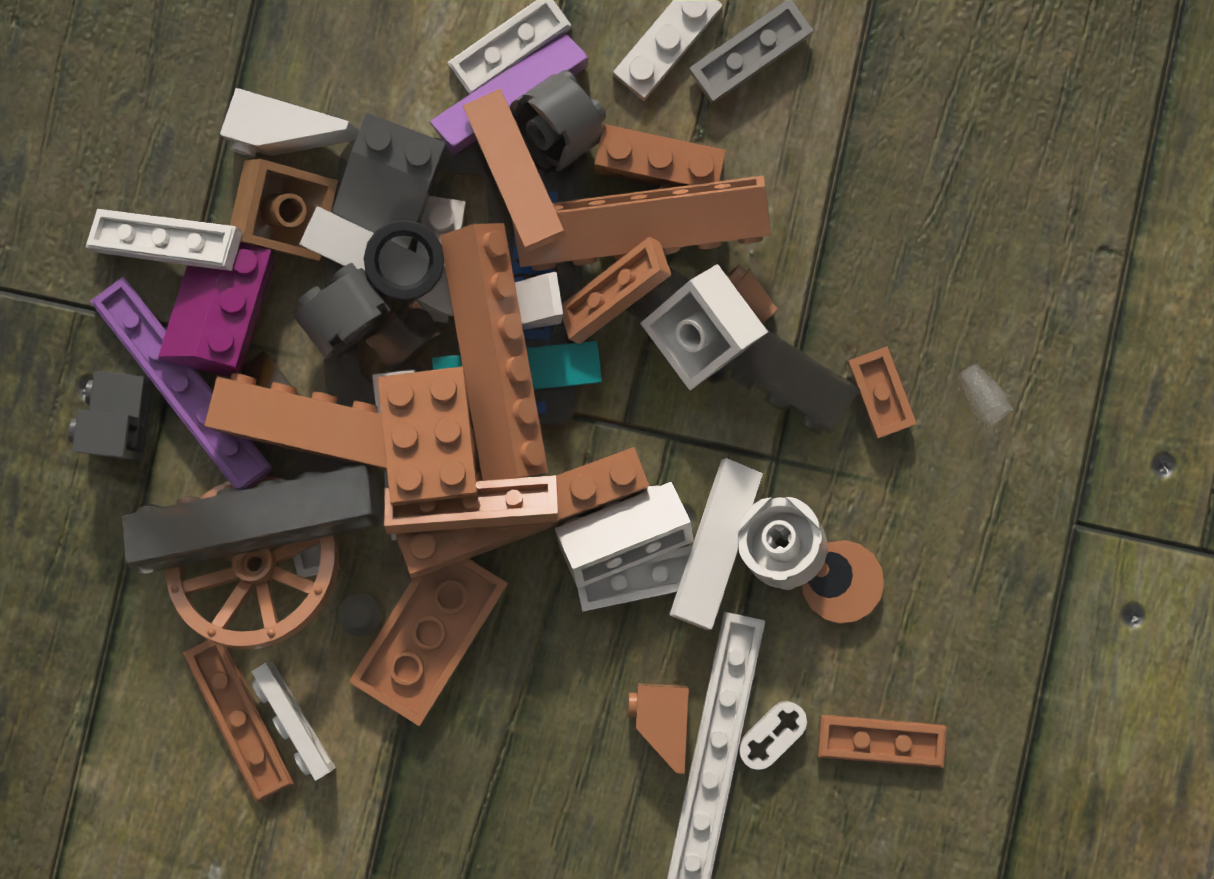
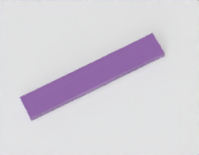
(178, 383)

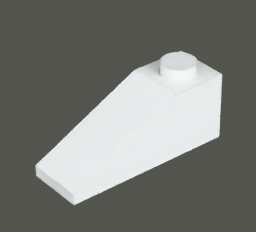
(277, 128)

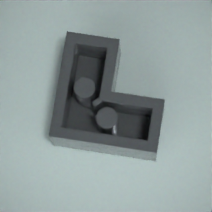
(115, 418)

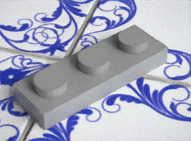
(751, 51)

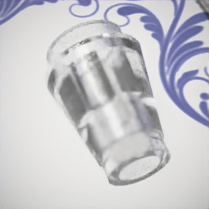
(984, 395)

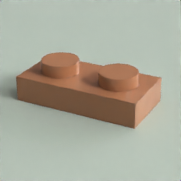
(881, 392)

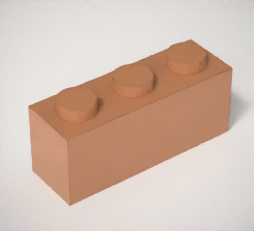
(656, 159)

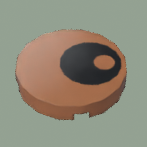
(846, 584)

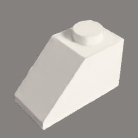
(539, 301)

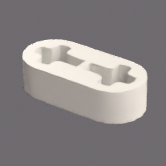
(780, 742)

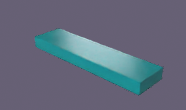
(551, 365)

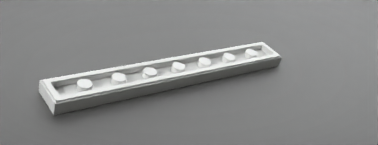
(716, 747)

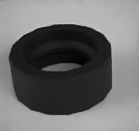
(410, 229)

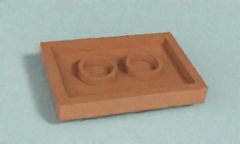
(427, 436)

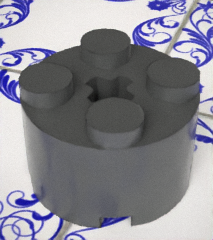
(558, 120)
(341, 311)

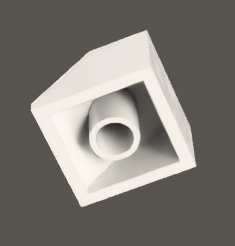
(703, 326)

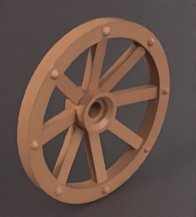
(242, 570)

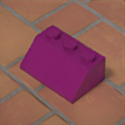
(218, 313)

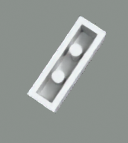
(624, 534)

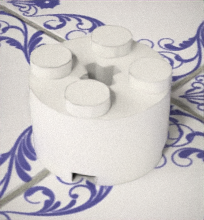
(792, 522)

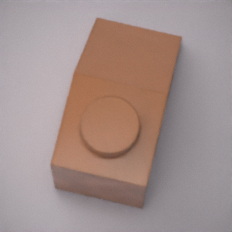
(662, 720)

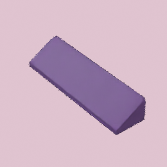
(550, 59)

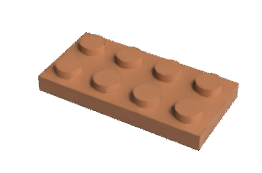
(428, 637)

